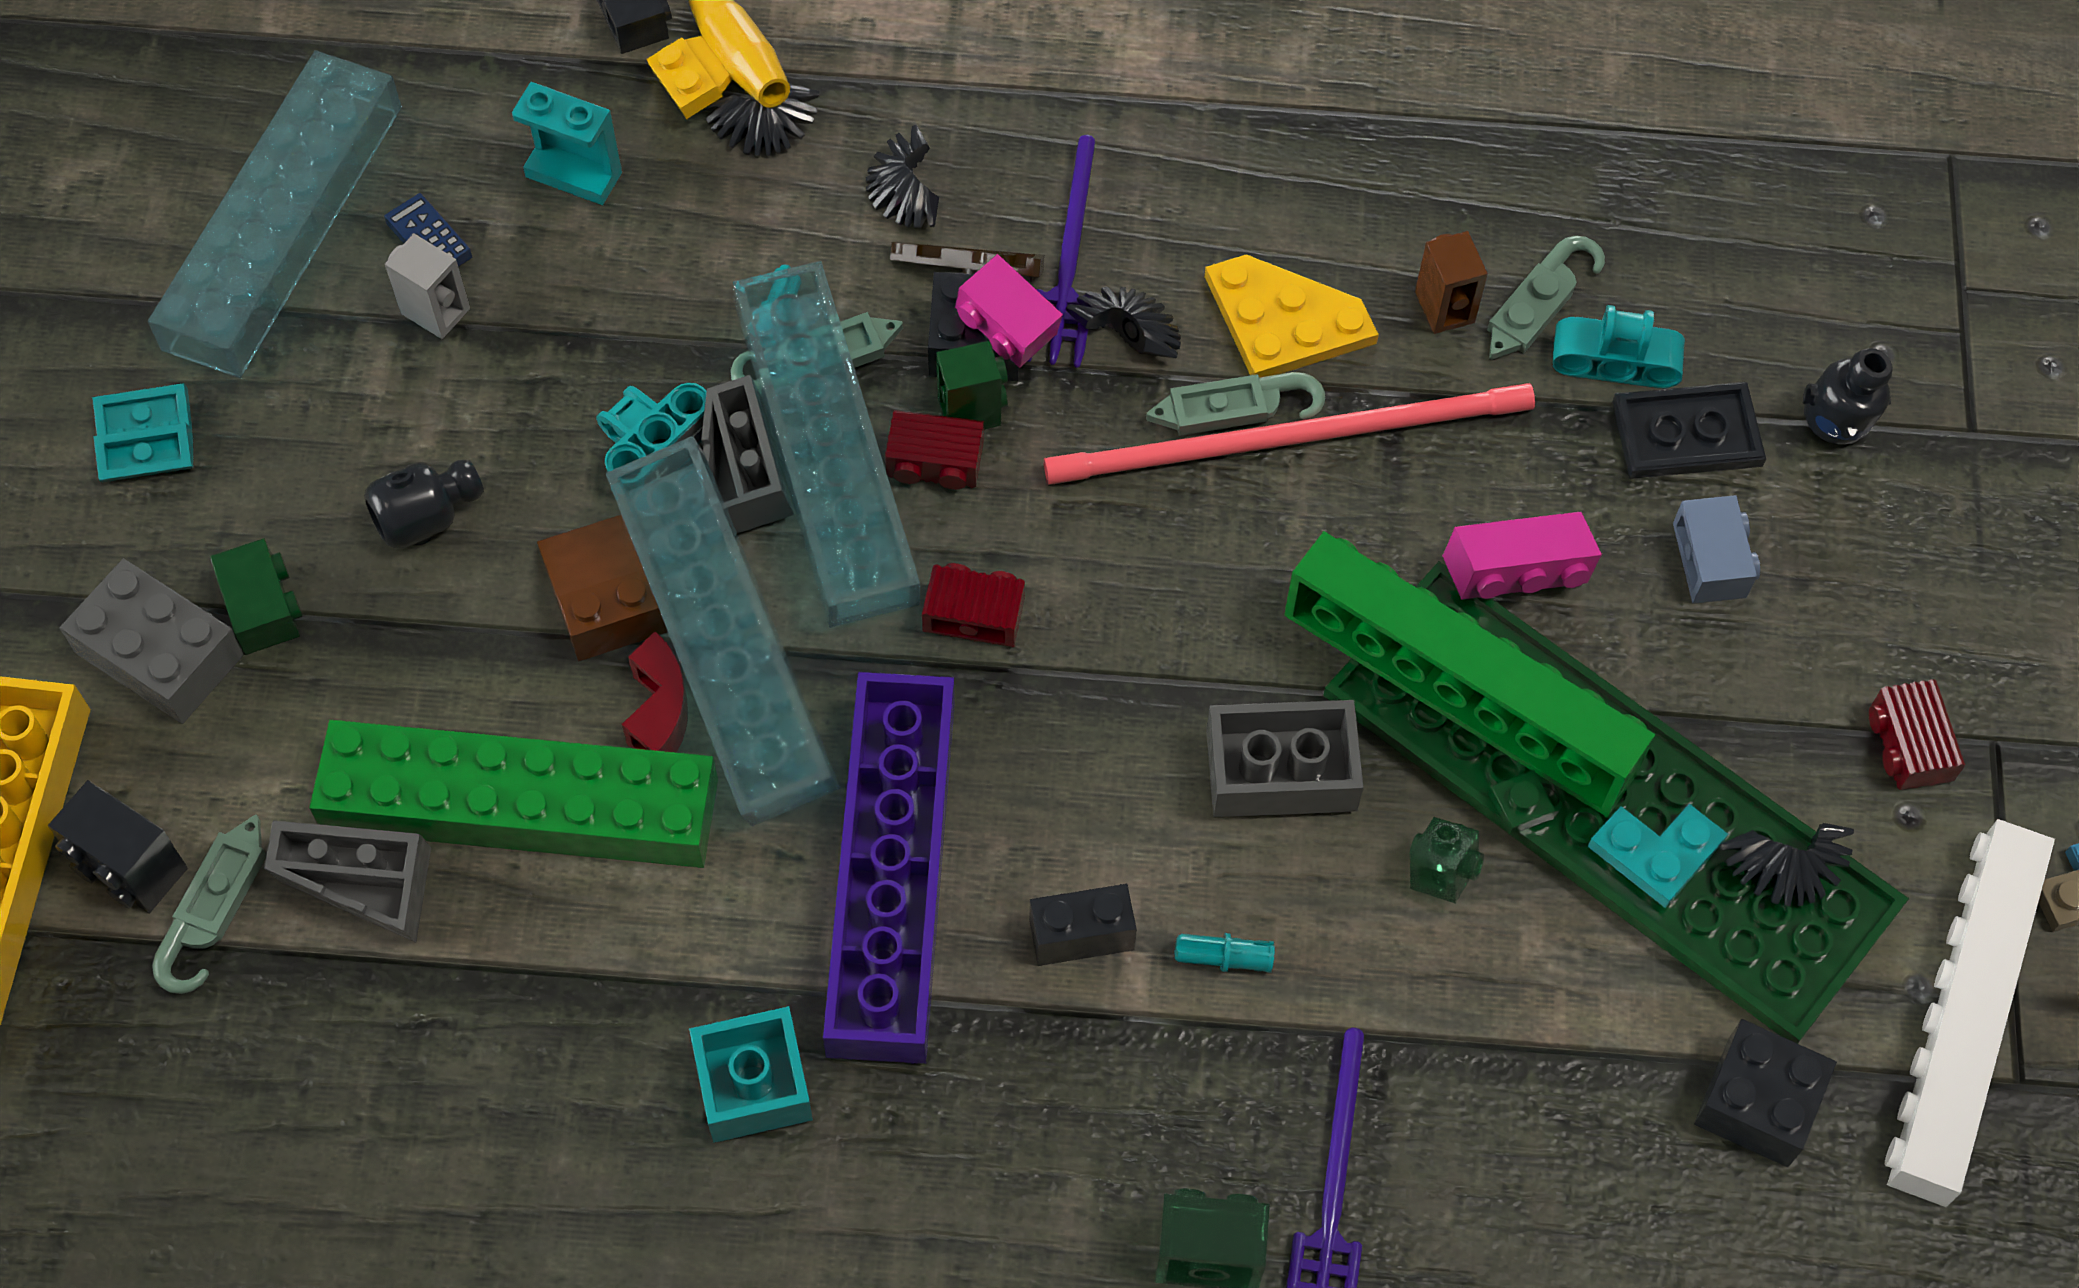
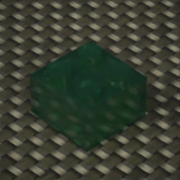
(1212, 1240)

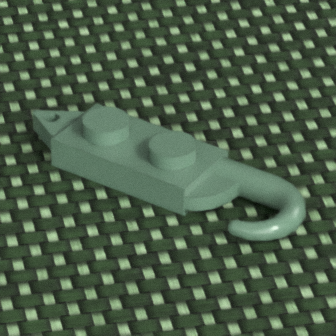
(1539, 298)
(211, 901)

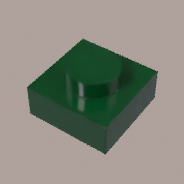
(1521, 802)

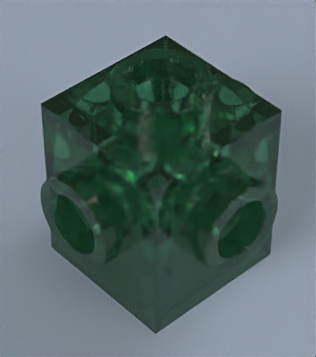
(1448, 850)

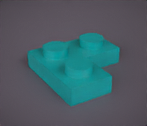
(1656, 862)

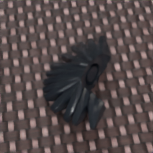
(762, 123)
(898, 187)
(1132, 316)
(1791, 868)

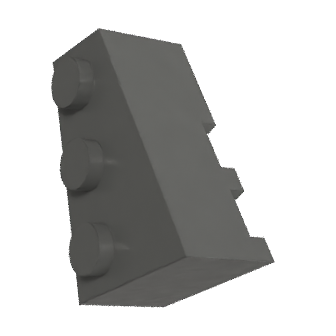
(744, 455)
(354, 869)

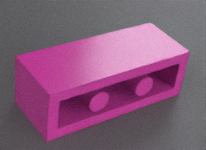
(1521, 555)

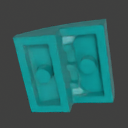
(143, 432)

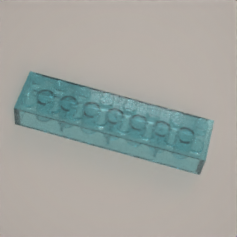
(275, 214)
(826, 444)
(722, 632)

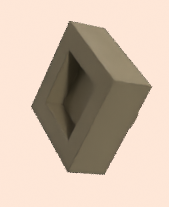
(2061, 900)

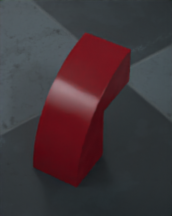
(664, 716)

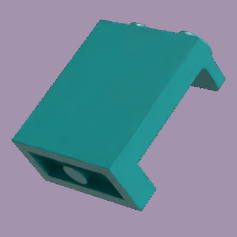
(571, 142)

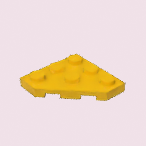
(1285, 317)

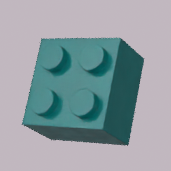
(750, 1074)

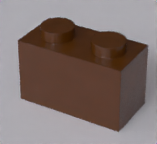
(1451, 281)

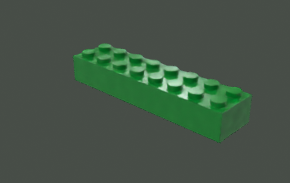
(1467, 673)
(517, 793)

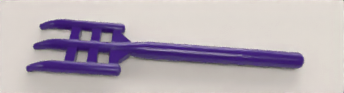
(1063, 293)
(1328, 1238)

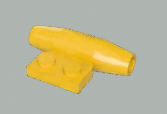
(729, 49)

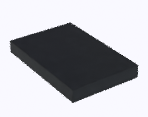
(1688, 430)

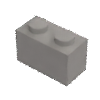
(427, 285)

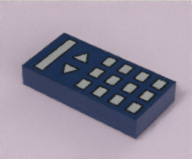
(422, 219)

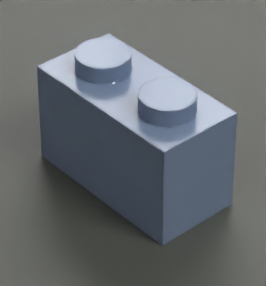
(1716, 549)

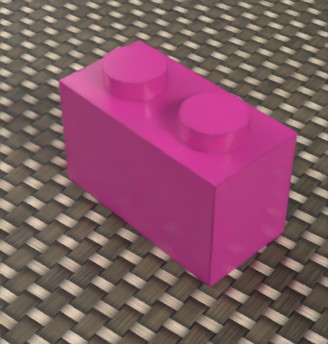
(1007, 311)

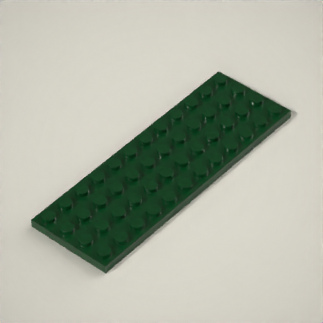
(1760, 954)

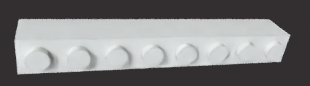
(1970, 1013)

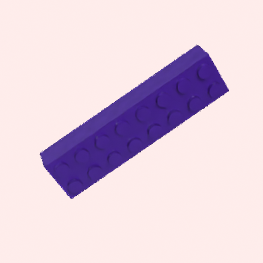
(890, 869)

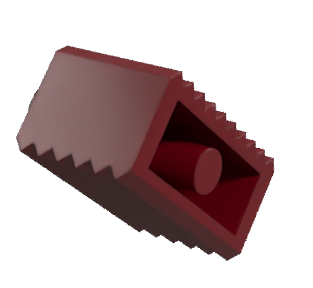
(934, 449)
(973, 604)
(1916, 735)

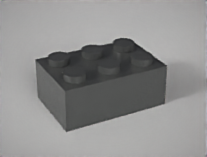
(152, 640)
(1284, 758)

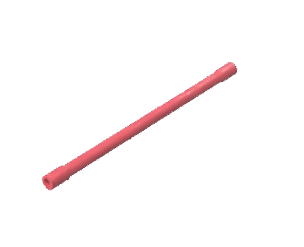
(1084, 465)

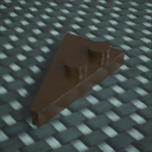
(969, 259)

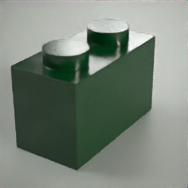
(972, 383)
(255, 595)

